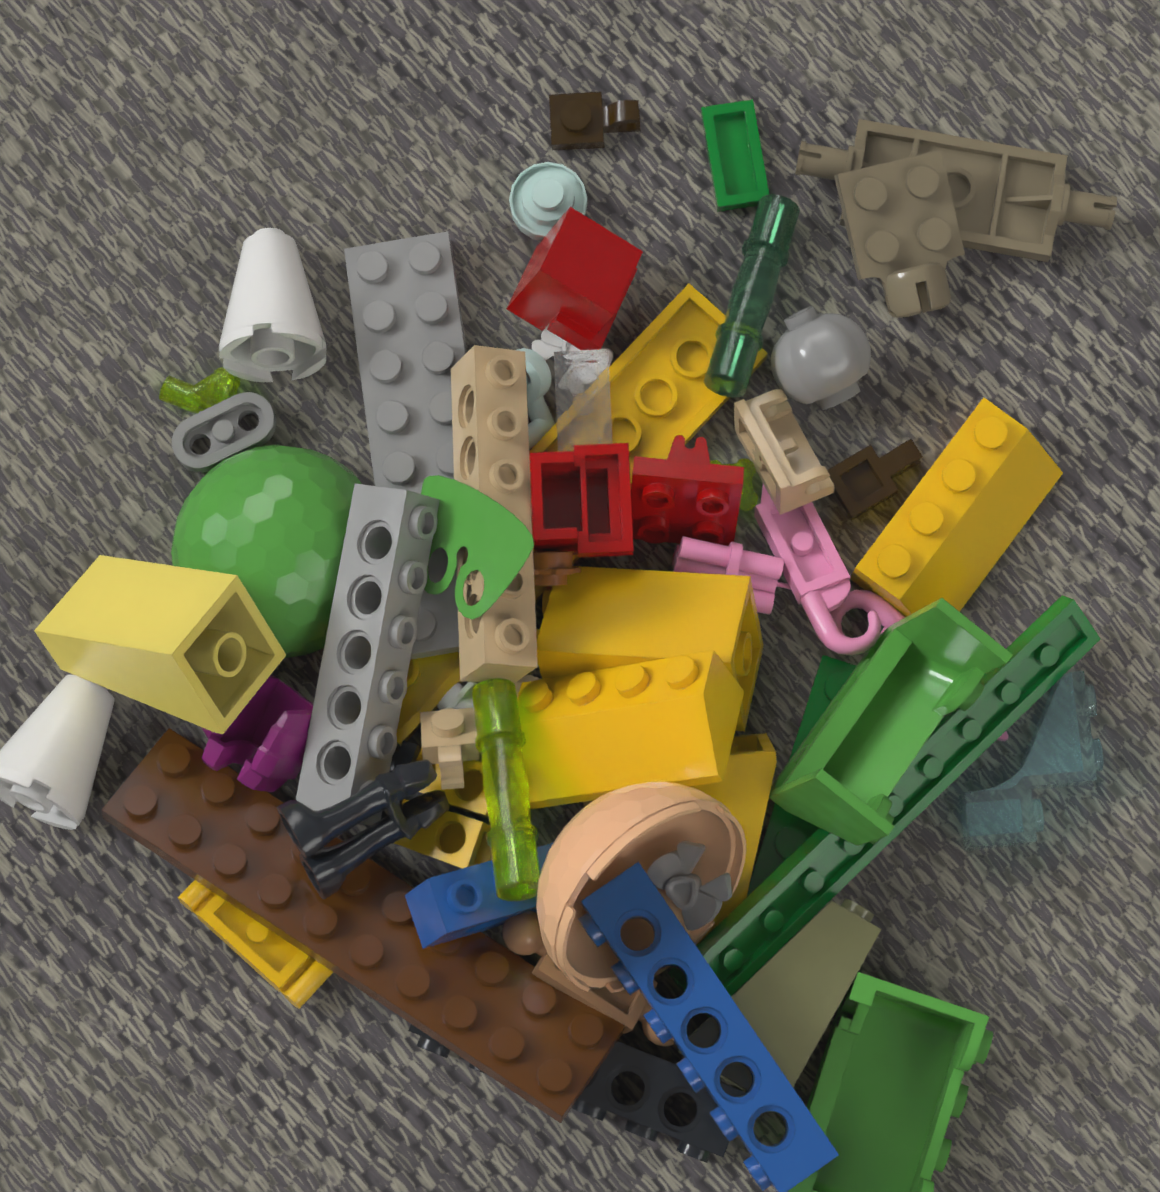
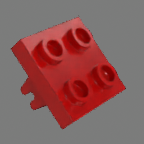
(685, 496)

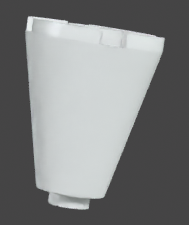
(271, 313)
(57, 753)

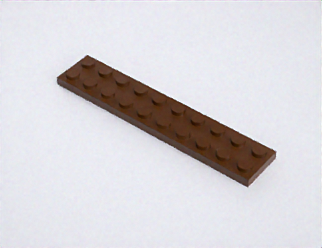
(458, 992)

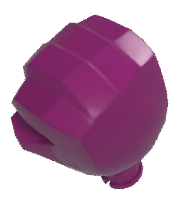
(264, 737)

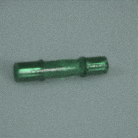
(752, 296)

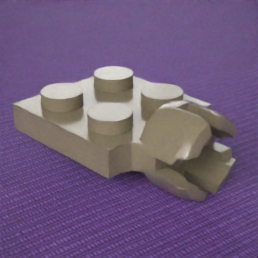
(902, 230)

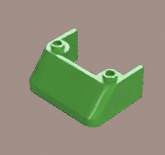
(884, 719)

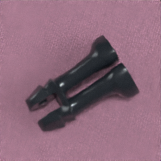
(315, 829)

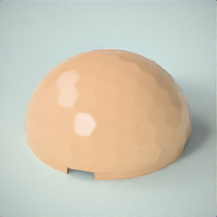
(607, 839)

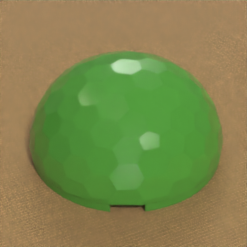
(280, 527)

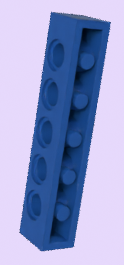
(804, 1144)

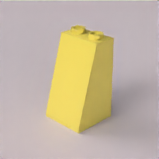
(164, 638)

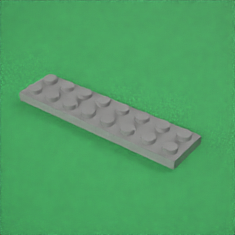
(406, 346)

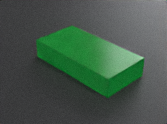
(734, 154)

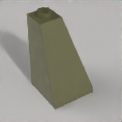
(799, 990)

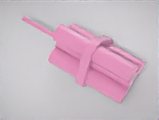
(713, 558)

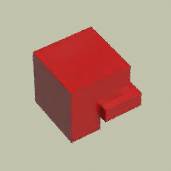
(576, 281)
(582, 500)

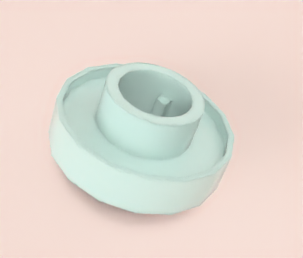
(543, 196)

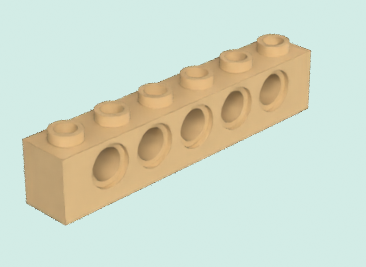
(494, 459)

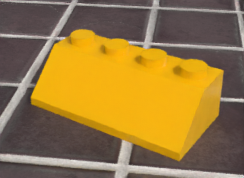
(960, 514)
(628, 727)

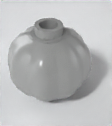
(820, 358)

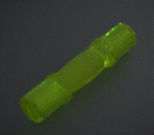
(506, 790)

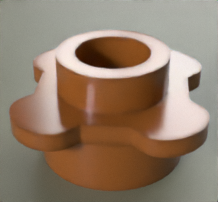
(553, 567)

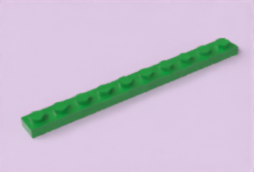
(829, 863)

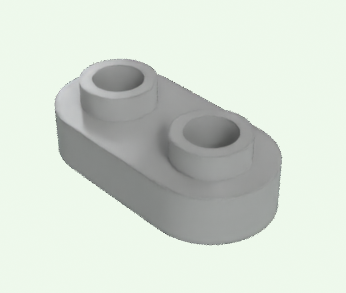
(223, 429)

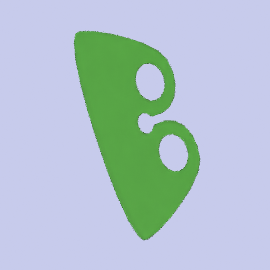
(491, 533)

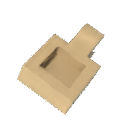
(448, 741)

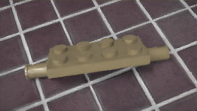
(1001, 193)

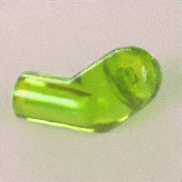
(201, 395)

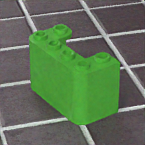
(892, 1087)

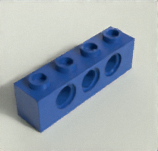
(463, 903)

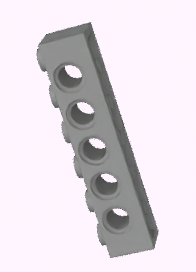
(368, 644)

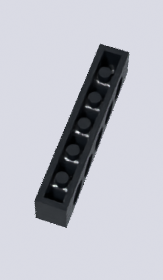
(646, 1116)

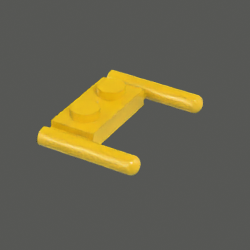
(267, 953)

